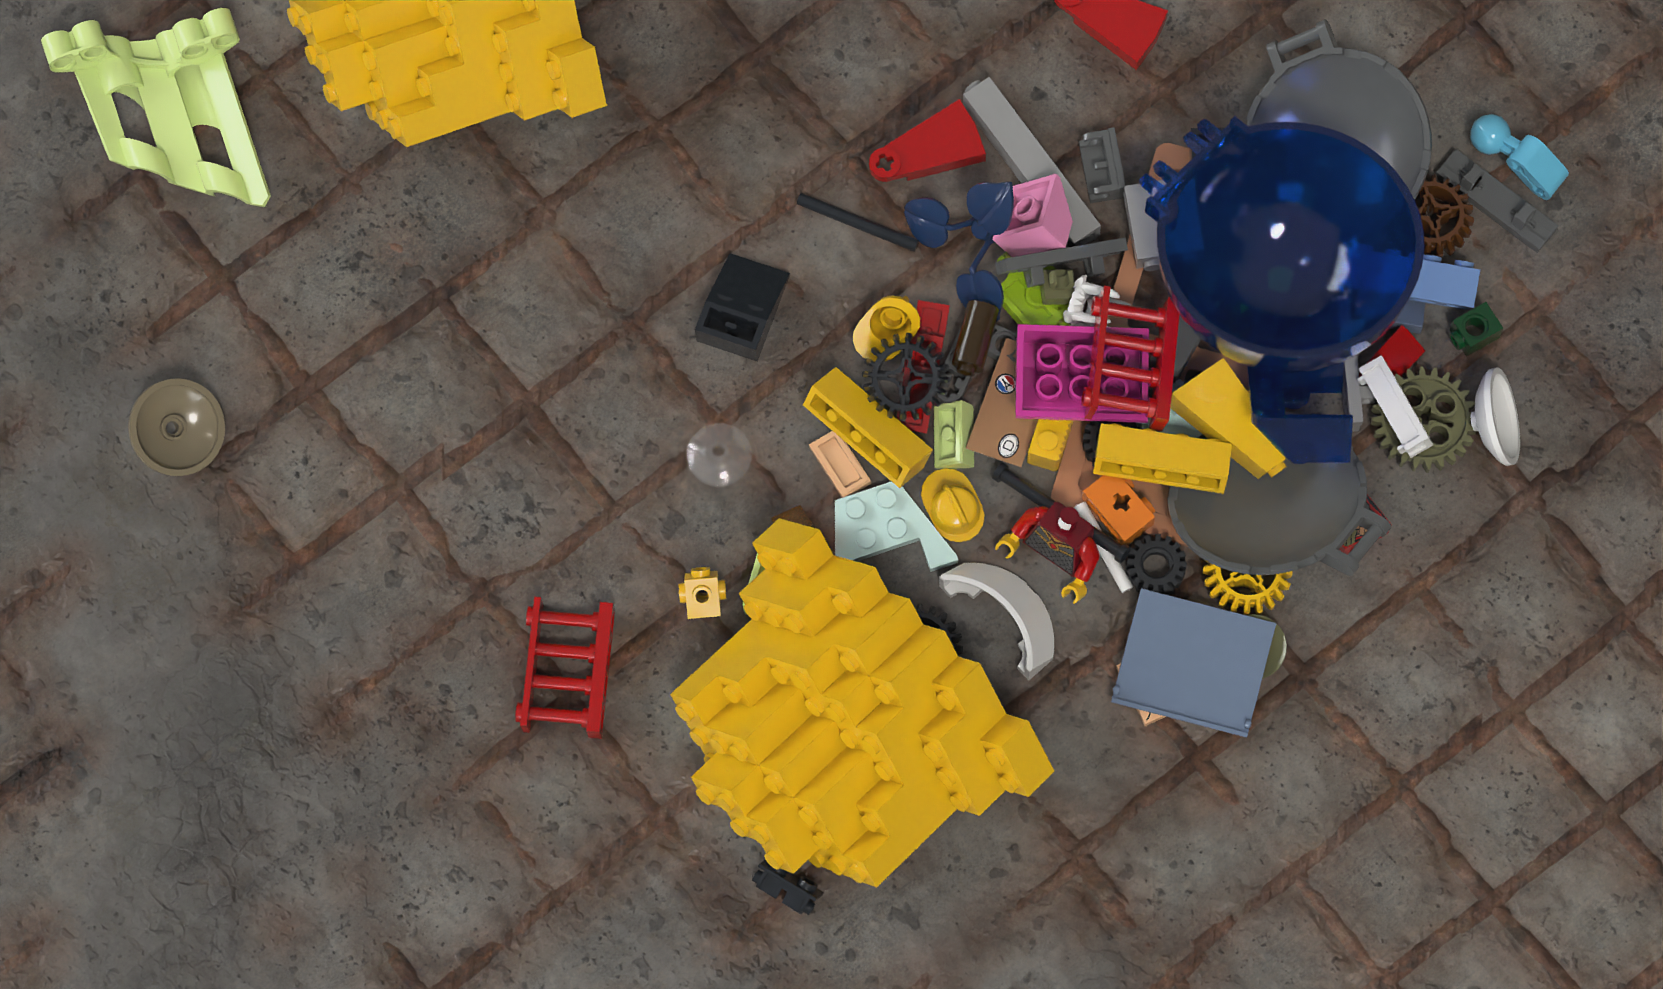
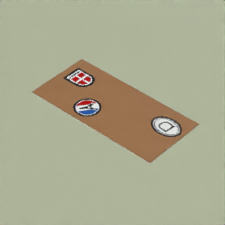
(996, 428)

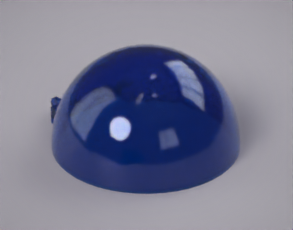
(1285, 243)

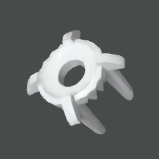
(1083, 292)

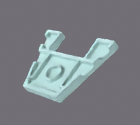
(884, 521)

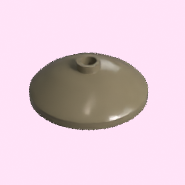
(197, 427)

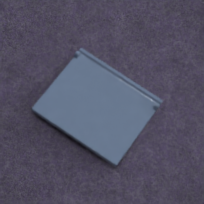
(1193, 662)

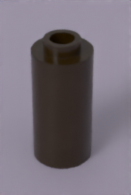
(975, 337)

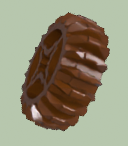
(1453, 209)

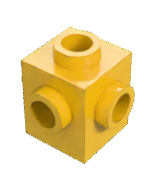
(702, 604)

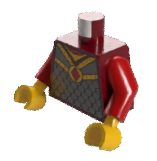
(1061, 538)

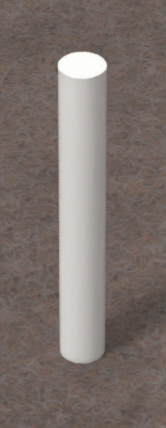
(1114, 567)

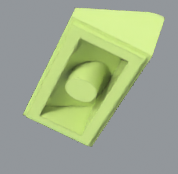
(951, 434)

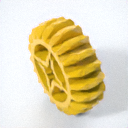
(1253, 583)

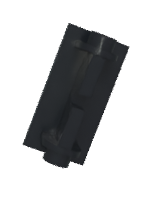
(799, 890)

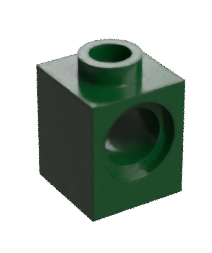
(1481, 317)

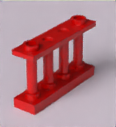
(1161, 347)
(594, 686)

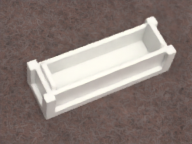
(1395, 407)

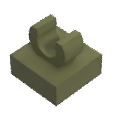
(1057, 287)

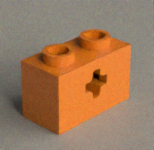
(1122, 524)

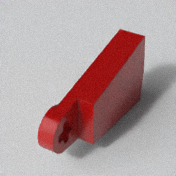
(1121, 26)
(932, 147)

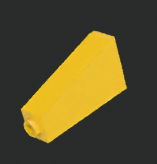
(1220, 410)

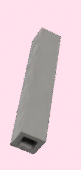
(1024, 152)

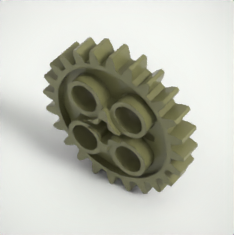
(1429, 391)

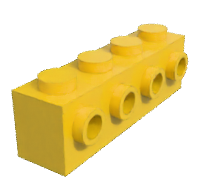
(850, 406)
(1162, 458)

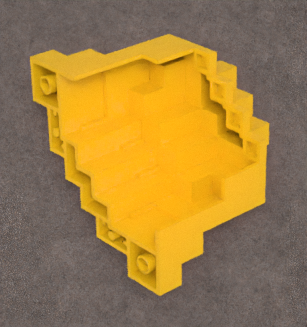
(449, 61)
(845, 719)

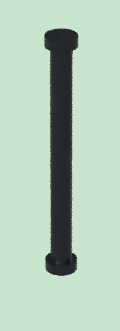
(1039, 498)

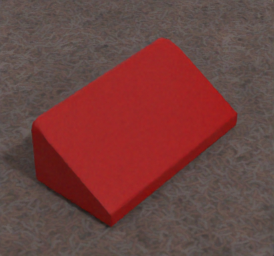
(1400, 351)

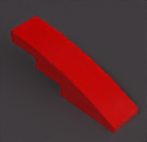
(933, 327)

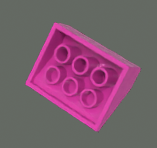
(1056, 368)

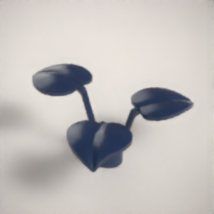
(992, 213)

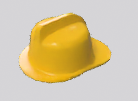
(883, 320)
(952, 505)

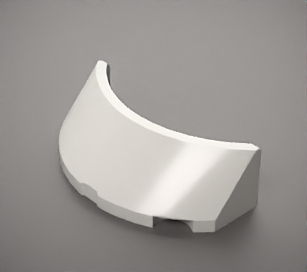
(1017, 599)

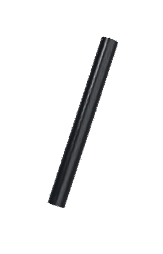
(858, 222)

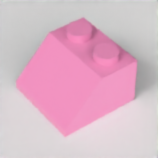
(1039, 218)

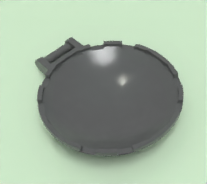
(1350, 95)
(1279, 520)

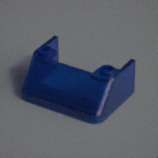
(1300, 436)

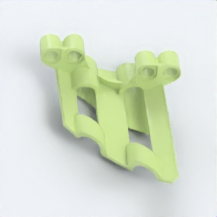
(179, 84)

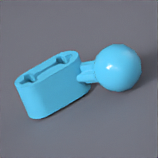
(1527, 158)

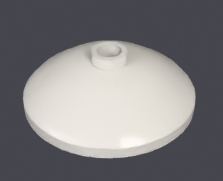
(1497, 417)

